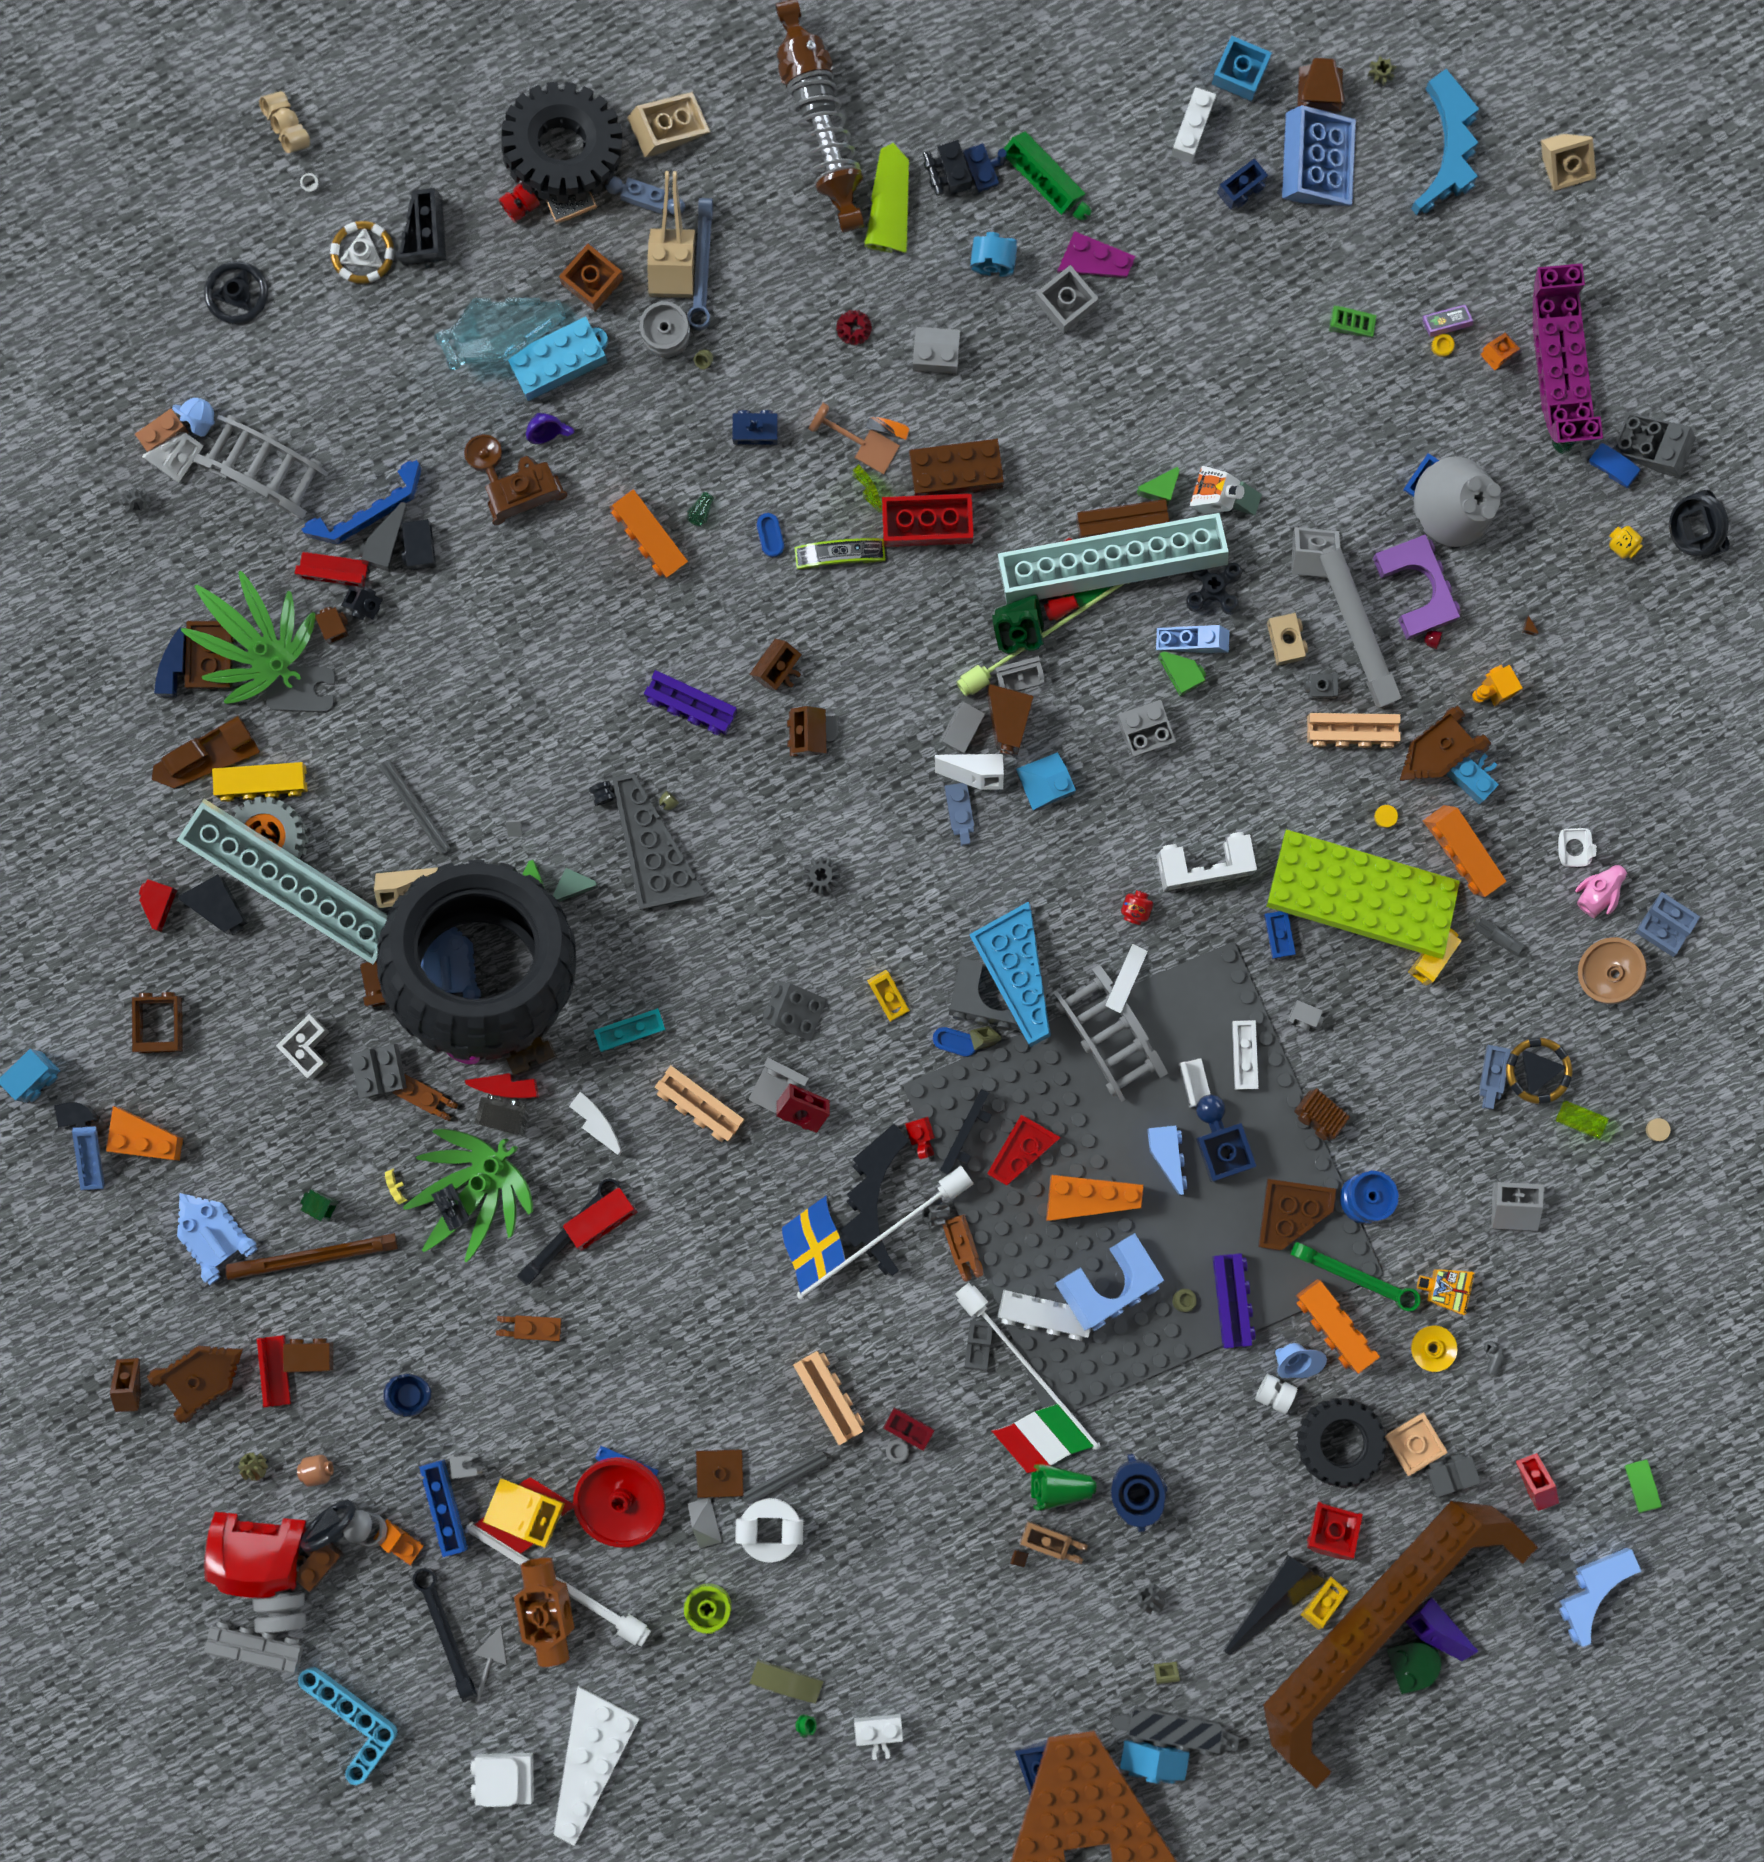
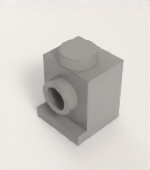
(1305, 1016)

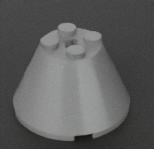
(1456, 501)

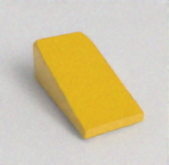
(888, 995)
(1324, 1603)

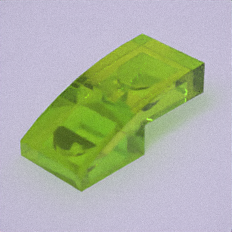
(870, 494)

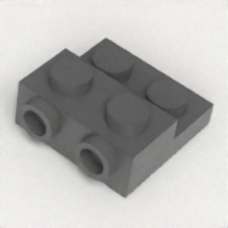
(377, 1071)

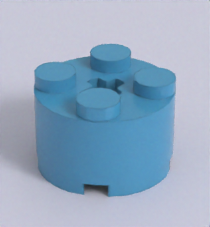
(993, 255)

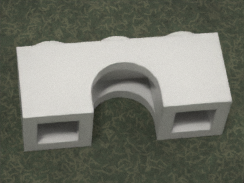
(1193, 125)

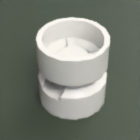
(1275, 1393)

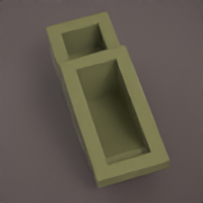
(786, 1681)

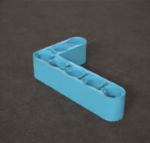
(354, 1718)

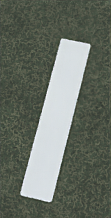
(1126, 978)

